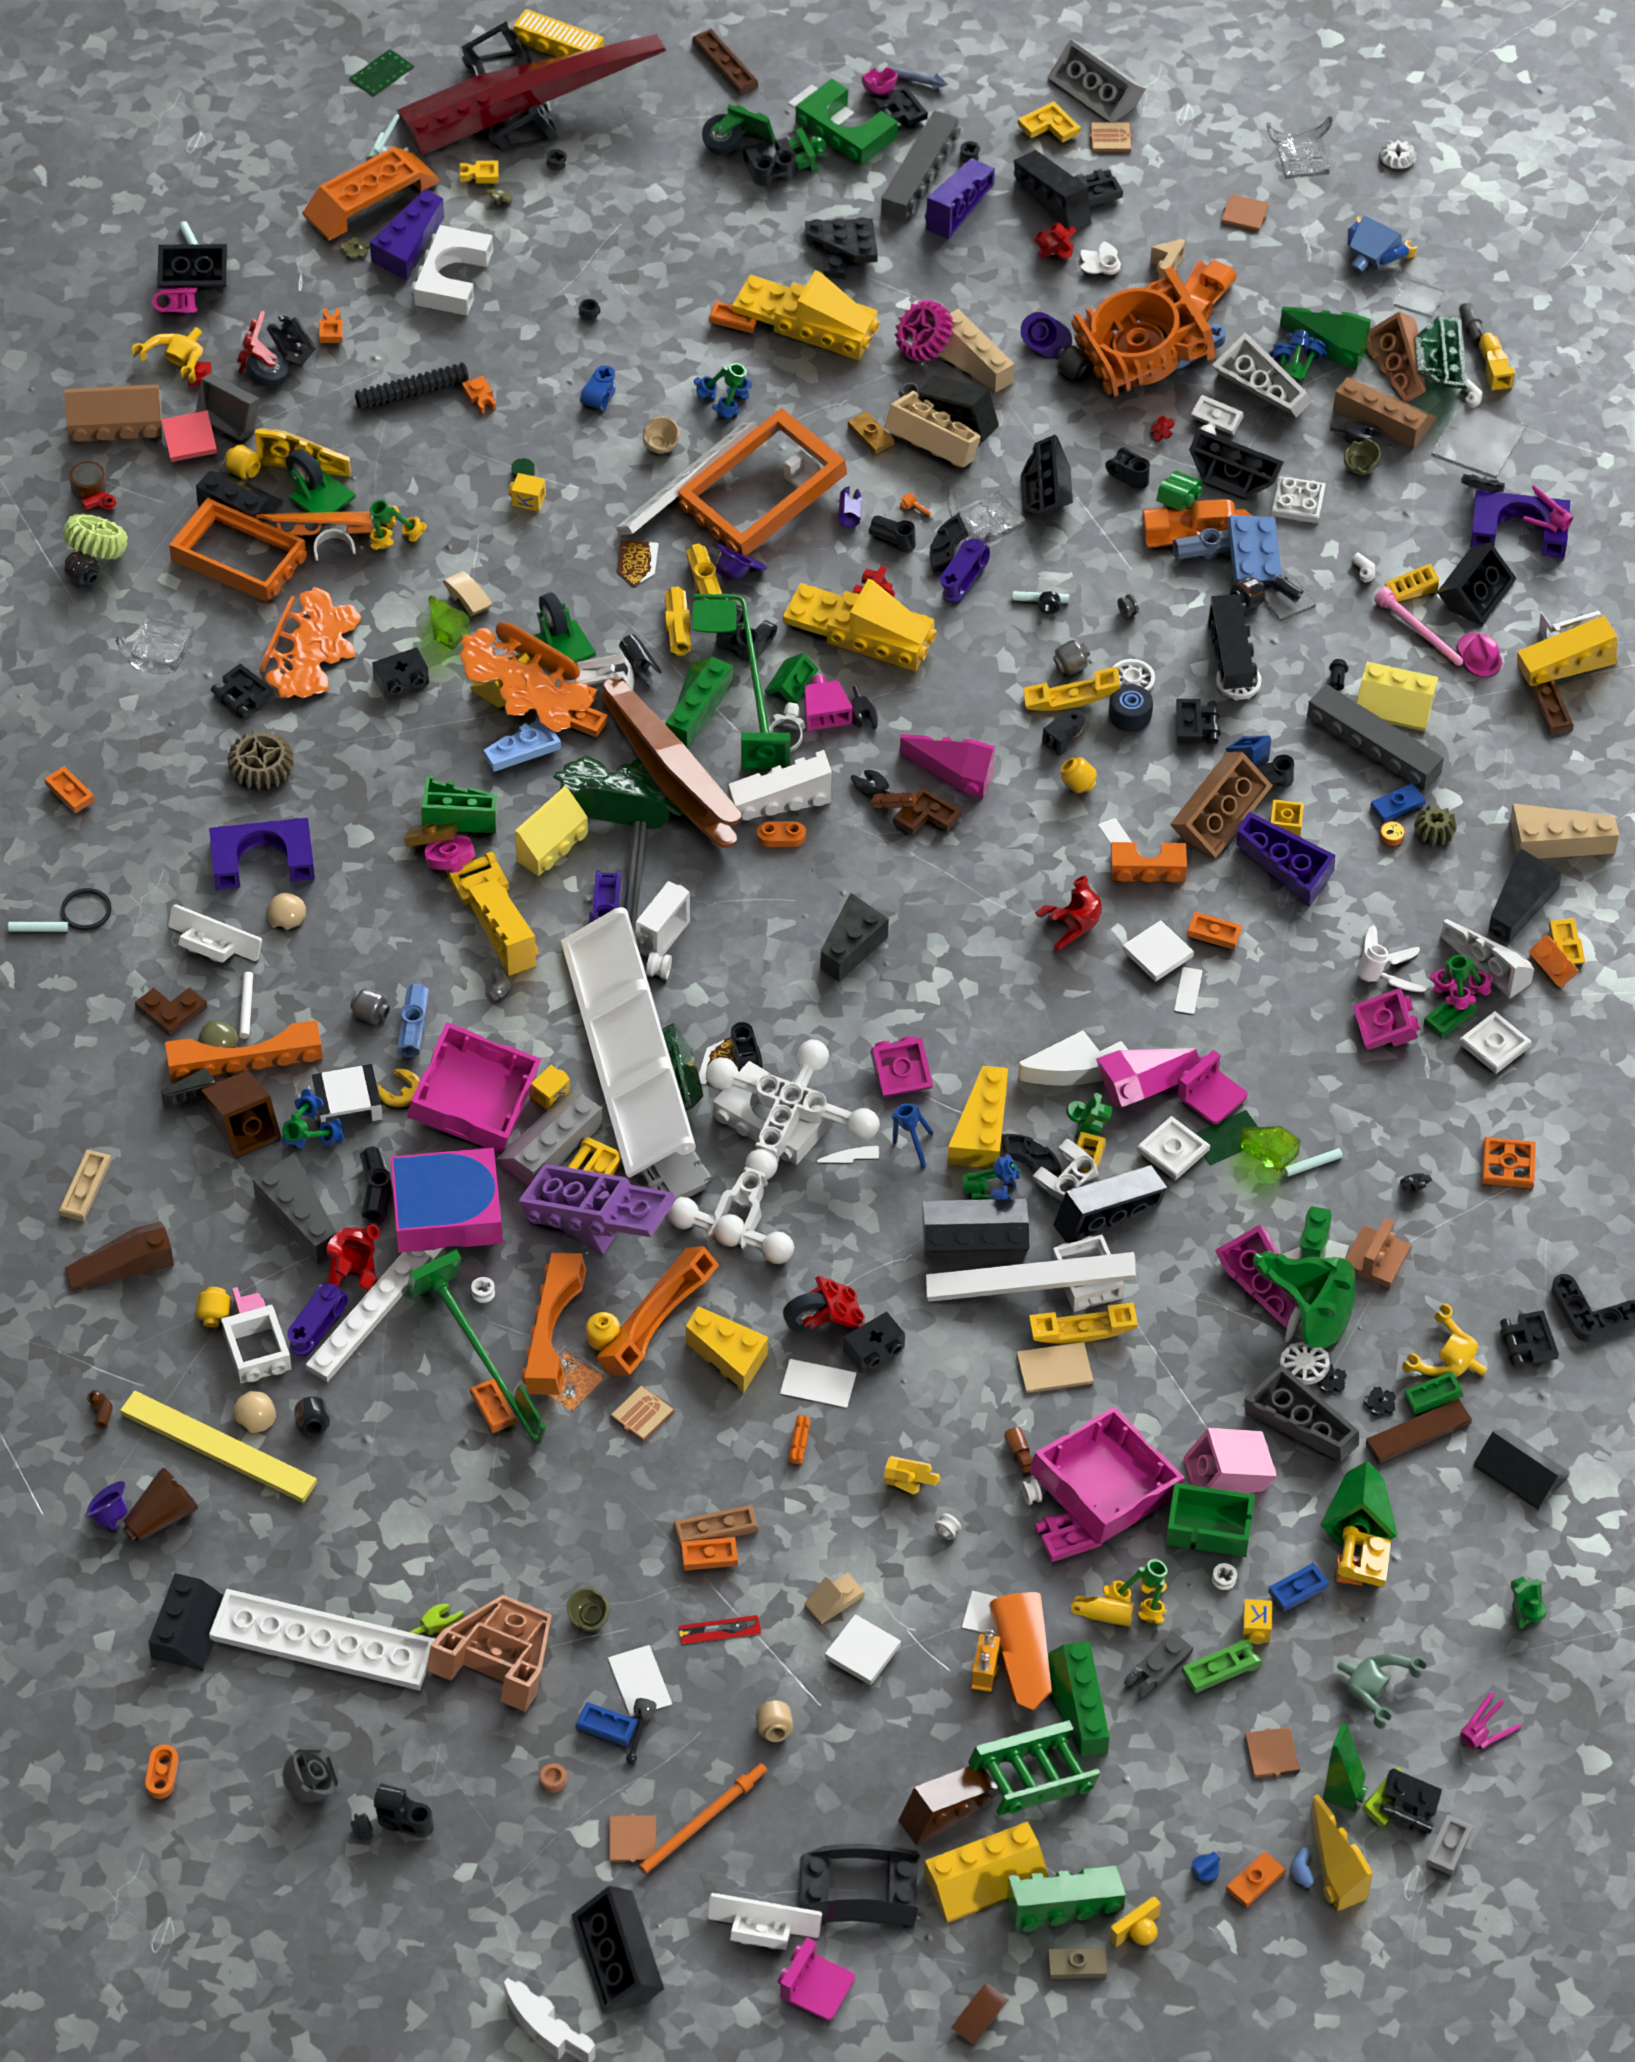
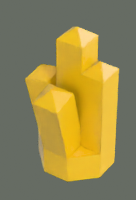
(905, 1474)

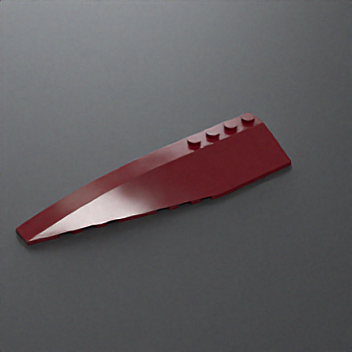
(513, 90)

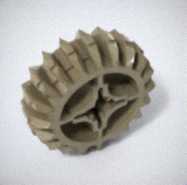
(260, 760)

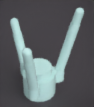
(378, 147)

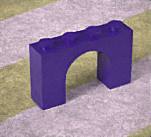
(1494, 507)
(232, 841)

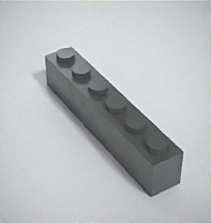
(920, 165)
(1375, 737)

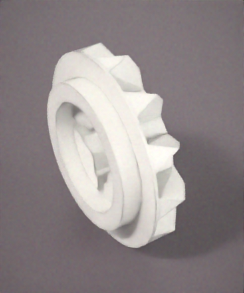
(1389, 156)

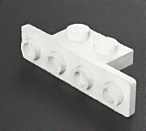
(212, 937)
(762, 1921)

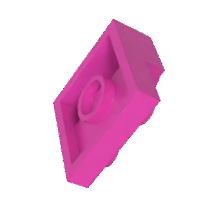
(1386, 1019)
(901, 1066)

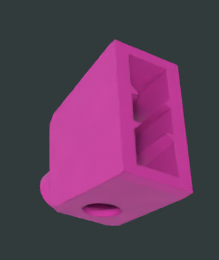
(826, 704)

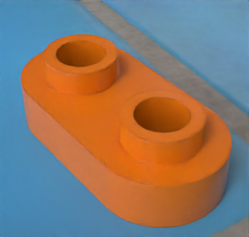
(781, 834)
(161, 1773)

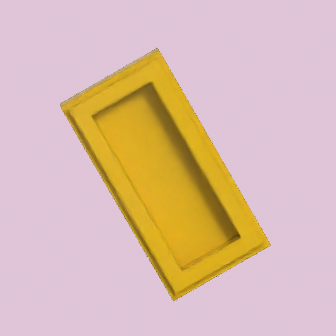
(1137, 1924)

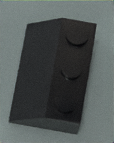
(193, 265)
(236, 494)
(1477, 583)
(185, 1623)

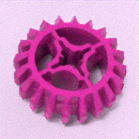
(928, 326)

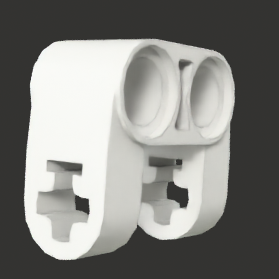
(1071, 1176)

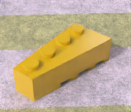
(1570, 652)
(504, 926)
(981, 1124)

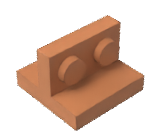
(1378, 1254)

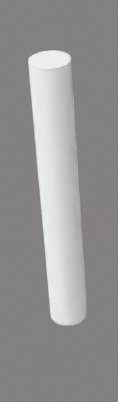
(246, 1005)

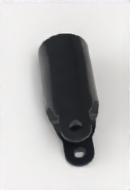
(638, 656)

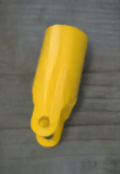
(1104, 1610)

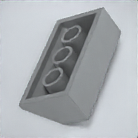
(1095, 82)
(552, 1137)

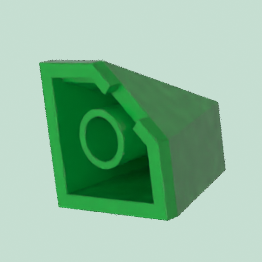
(1361, 1503)

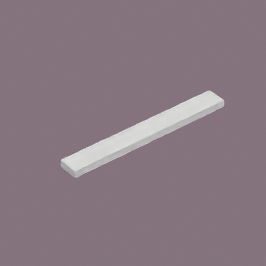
(671, 490)
(1031, 1276)

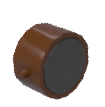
(87, 479)

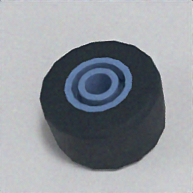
(1131, 707)

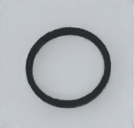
(82, 891)

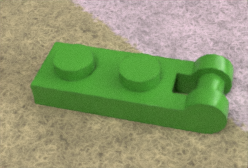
(1221, 1666)

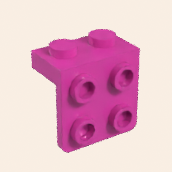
(1210, 1090)
(814, 1982)

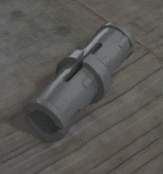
(1472, 322)

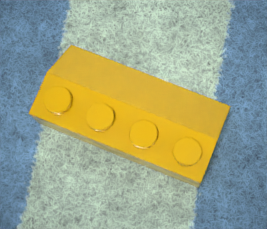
(979, 1872)

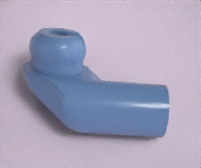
(1300, 1870)

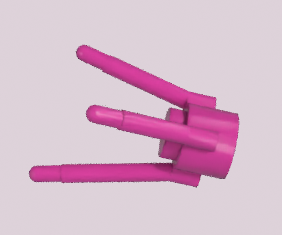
(1559, 517)
(1475, 1732)

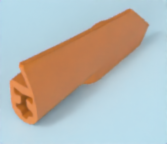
(1209, 283)
(355, 520)
(1164, 525)
(1023, 1646)

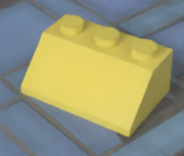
(1398, 695)
(550, 832)

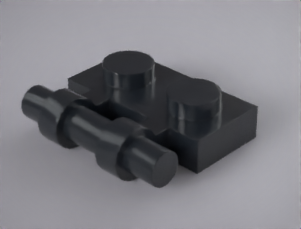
(905, 104)
(1101, 186)
(247, 686)
(1189, 721)
(1537, 1336)
(1413, 1794)

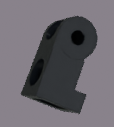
(1062, 730)

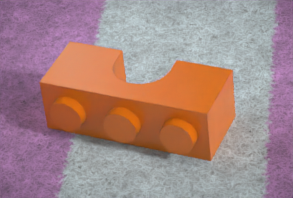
(1130, 866)

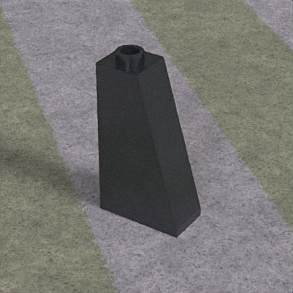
(1523, 895)

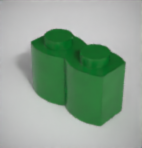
(1179, 491)
(1316, 1233)

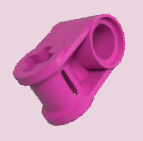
(177, 300)

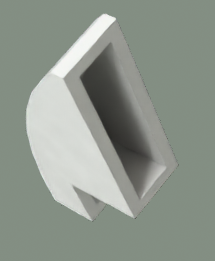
(1066, 1062)

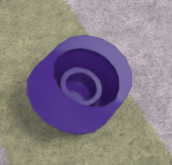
(1045, 334)
(734, 564)
(108, 1506)

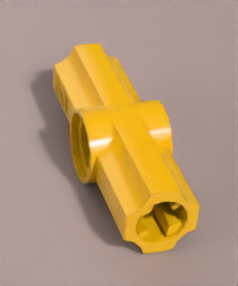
(703, 570)
(677, 621)

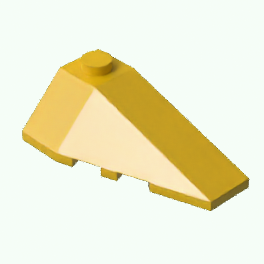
(275, 446)
(1342, 1865)

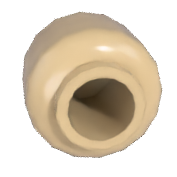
(774, 1721)

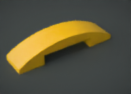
(1072, 695)
(1084, 1327)

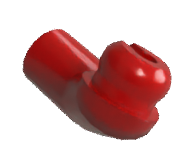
(99, 500)

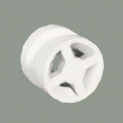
(658, 965)

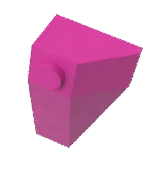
(1142, 1073)
(1238, 1262)

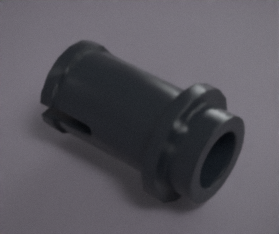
(1287, 588)
(1338, 669)

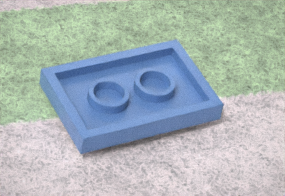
(1254, 548)

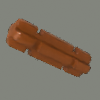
(894, 800)

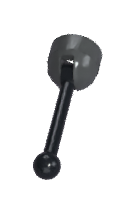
(643, 1711)

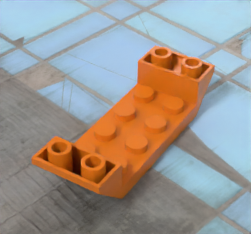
(363, 187)

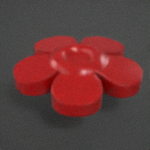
(1162, 429)

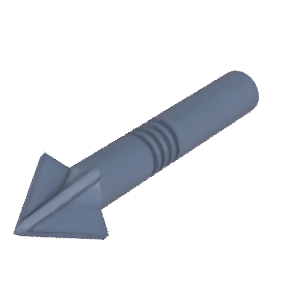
(935, 81)

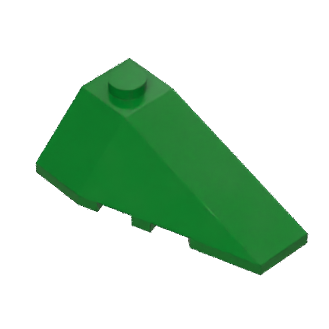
(1343, 333)
(1345, 1773)

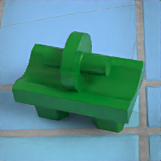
(810, 149)
(1089, 1116)
(1527, 1601)

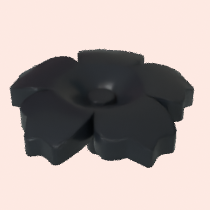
(1416, 1180)
(1333, 1380)
(1380, 1401)

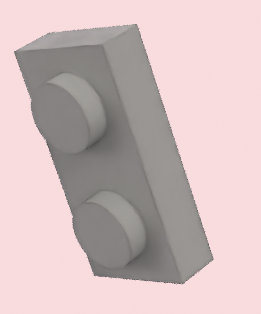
(1449, 1845)

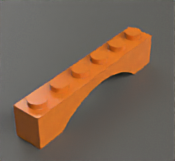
(294, 1045)
(680, 1280)
(563, 1281)

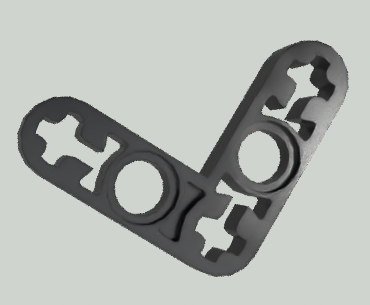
(1591, 1319)

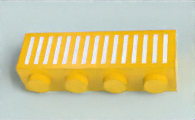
(553, 35)

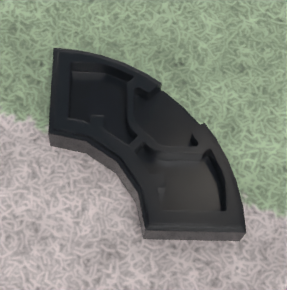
(945, 542)
(1031, 1153)

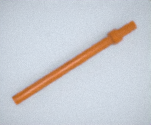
(741, 1785)

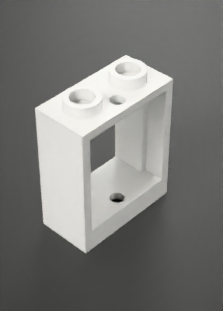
(663, 920)
(1091, 1294)
(251, 1323)

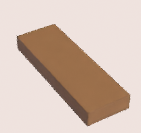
(717, 1525)

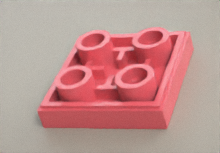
(189, 436)

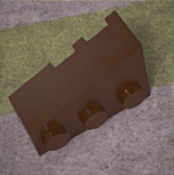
(946, 1802)

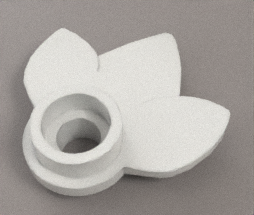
(1101, 262)

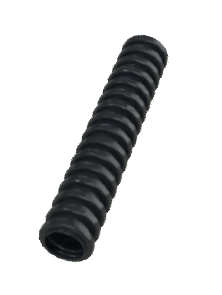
(411, 386)

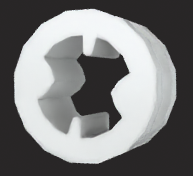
(479, 1295)
(1031, 1492)
(947, 1526)
(1221, 1583)

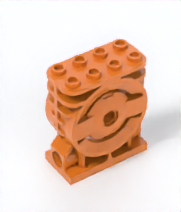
(1140, 350)

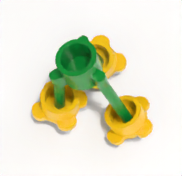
(386, 515)
(1152, 1579)

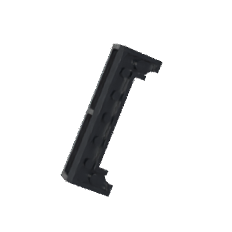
(539, 113)

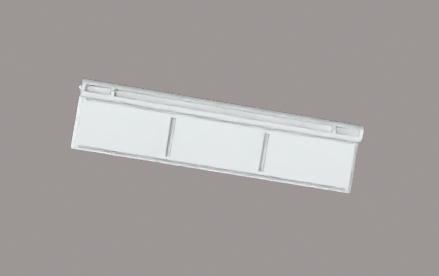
(627, 1042)

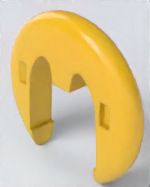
(406, 1093)

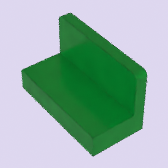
(792, 677)

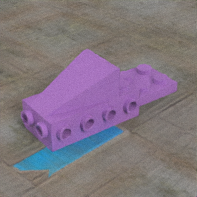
(593, 1205)

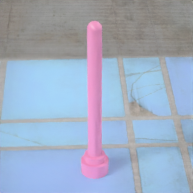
(1386, 599)

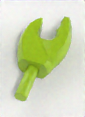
(433, 1623)

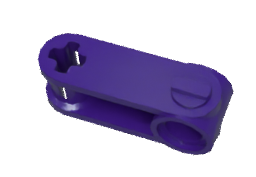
(964, 569)
(606, 894)
(316, 1318)

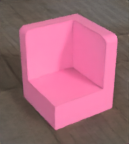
(247, 1302)

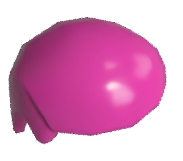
(879, 82)

